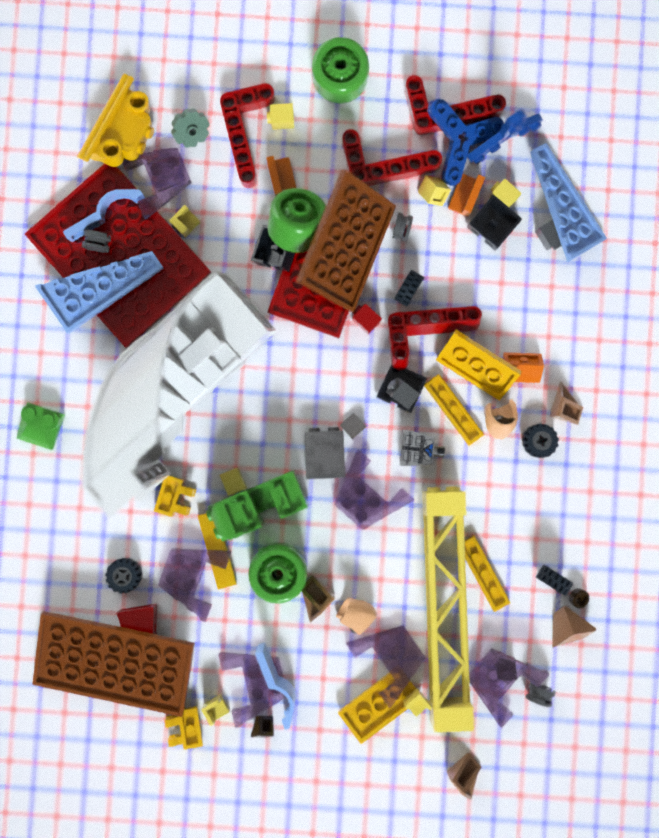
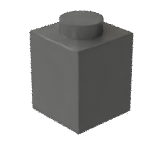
(549, 236)
(402, 392)

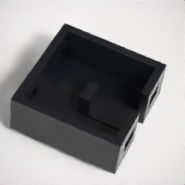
(494, 222)
(269, 254)
(411, 378)

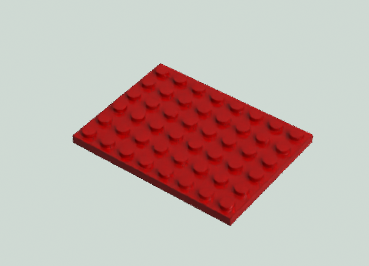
(129, 237)

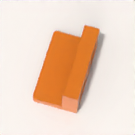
(281, 174)
(466, 194)
(529, 363)

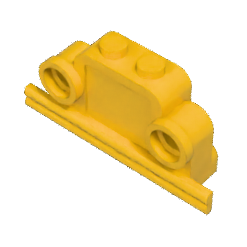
(120, 128)

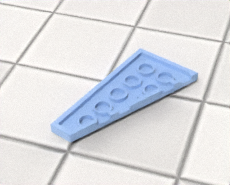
(570, 215)
(89, 292)

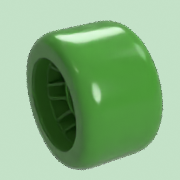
(340, 84)
(294, 219)
(281, 557)

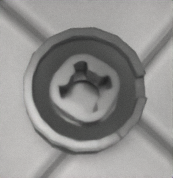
(401, 225)
(96, 241)
(540, 695)

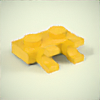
(169, 496)
(190, 729)

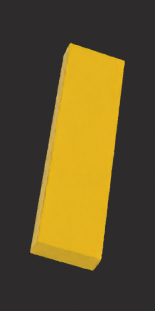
(453, 409)
(484, 574)
(223, 577)

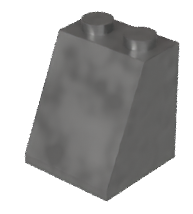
(324, 453)

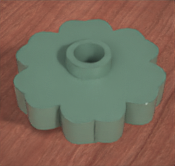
(190, 127)

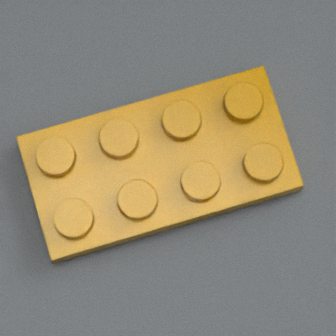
(478, 365)
(369, 712)

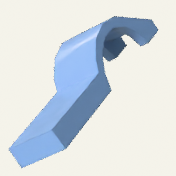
(98, 218)
(276, 682)

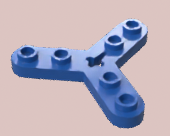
(514, 125)
(452, 127)

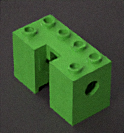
(245, 508)

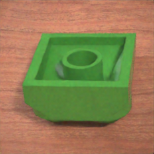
(40, 425)
(216, 515)

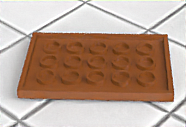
(346, 241)

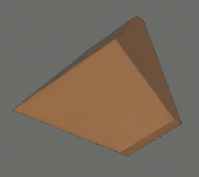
(565, 406)
(316, 597)
(569, 627)
(464, 775)

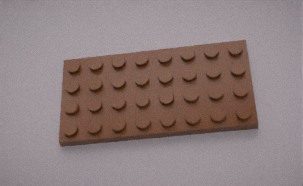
(113, 663)

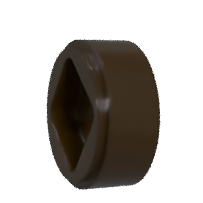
(579, 598)

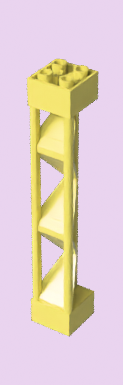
(447, 713)

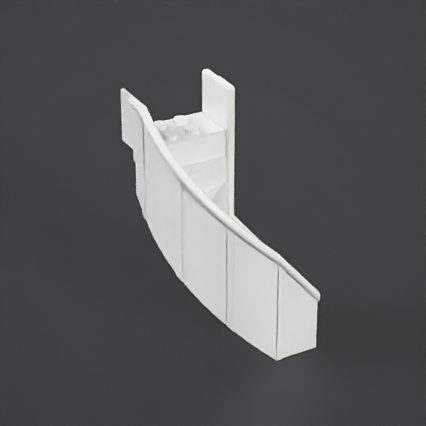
(157, 382)

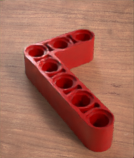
(465, 108)
(238, 131)
(385, 166)
(426, 327)

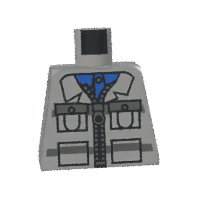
(419, 449)

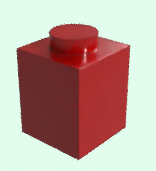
(366, 318)

